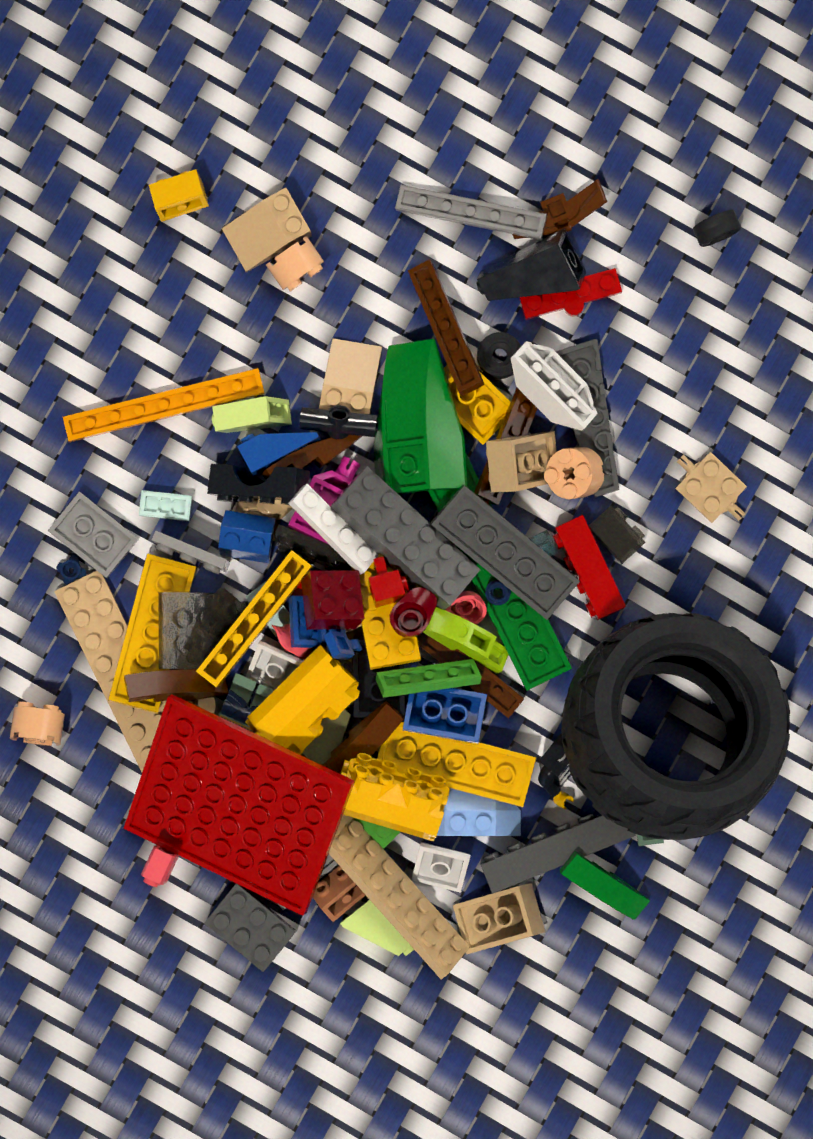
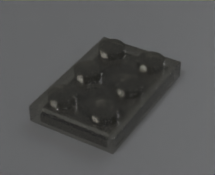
(309, 548)

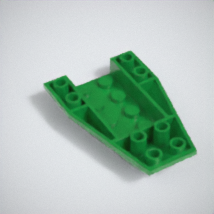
(418, 426)

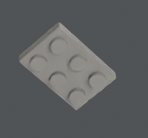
(93, 535)
(190, 553)

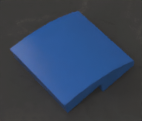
(299, 634)

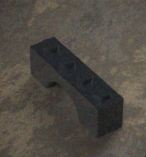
(232, 482)

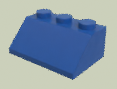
(446, 714)

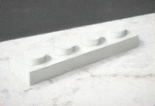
(333, 529)

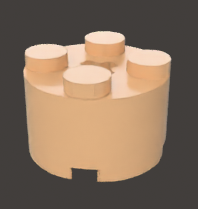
(295, 264)
(574, 472)
(37, 724)

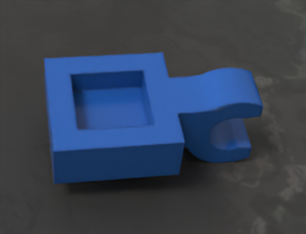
(340, 646)

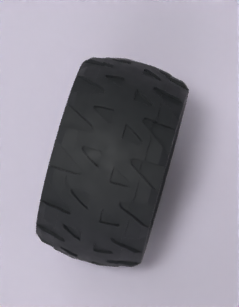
(735, 678)

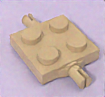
(711, 487)

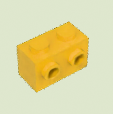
(178, 195)

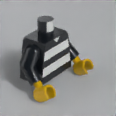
(555, 772)

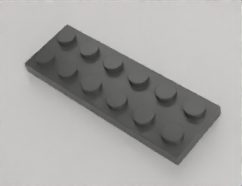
(505, 552)

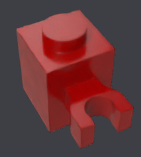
(386, 586)

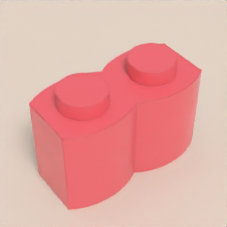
(159, 866)

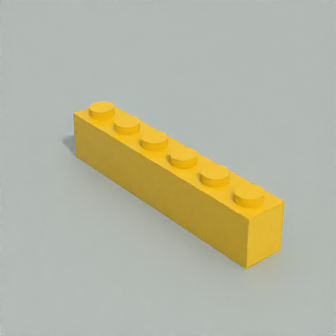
(254, 619)

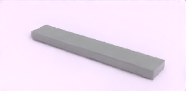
(471, 212)

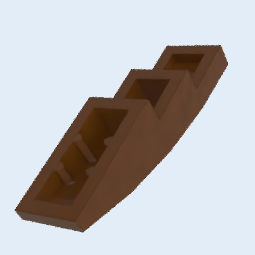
(319, 452)
(180, 682)
(366, 736)

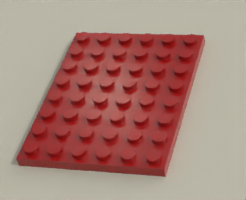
(238, 804)

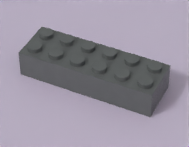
(404, 538)
(551, 851)

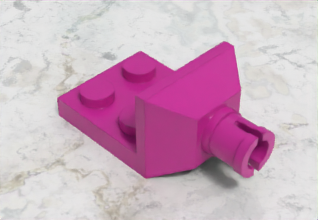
(328, 487)

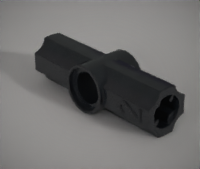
(338, 422)

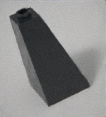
(535, 270)

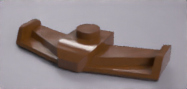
(568, 213)

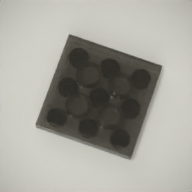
(187, 629)

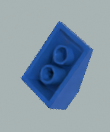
(267, 449)

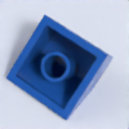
(246, 536)

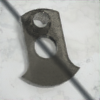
(219, 602)

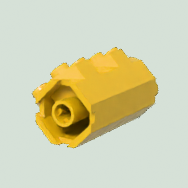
(297, 706)
(398, 801)

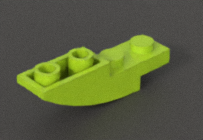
(468, 638)

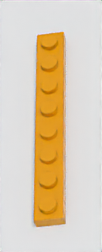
(163, 405)

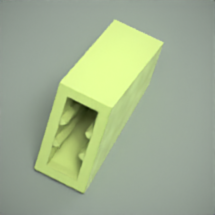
(251, 414)
(374, 927)

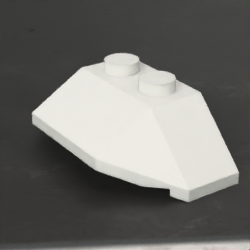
(553, 386)

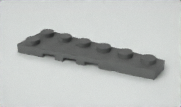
(597, 435)

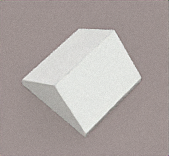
(271, 665)
(440, 867)

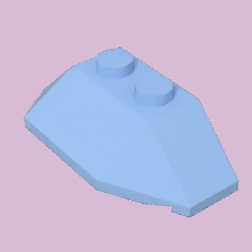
(478, 816)

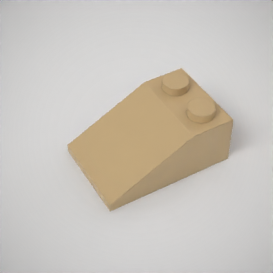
(266, 230)
(350, 376)
(519, 461)
(499, 918)

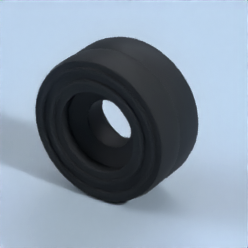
(717, 228)
(486, 348)

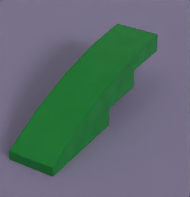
(604, 885)

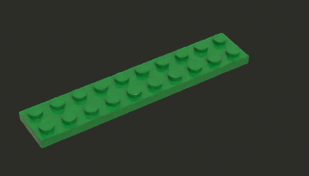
(521, 628)

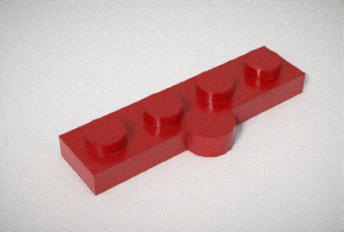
(592, 289)

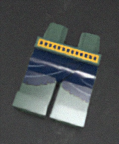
(240, 694)

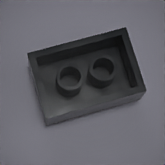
(370, 694)

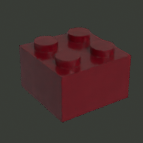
(332, 600)

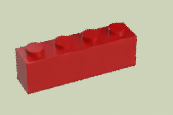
(589, 567)

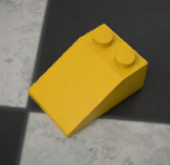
(480, 410)

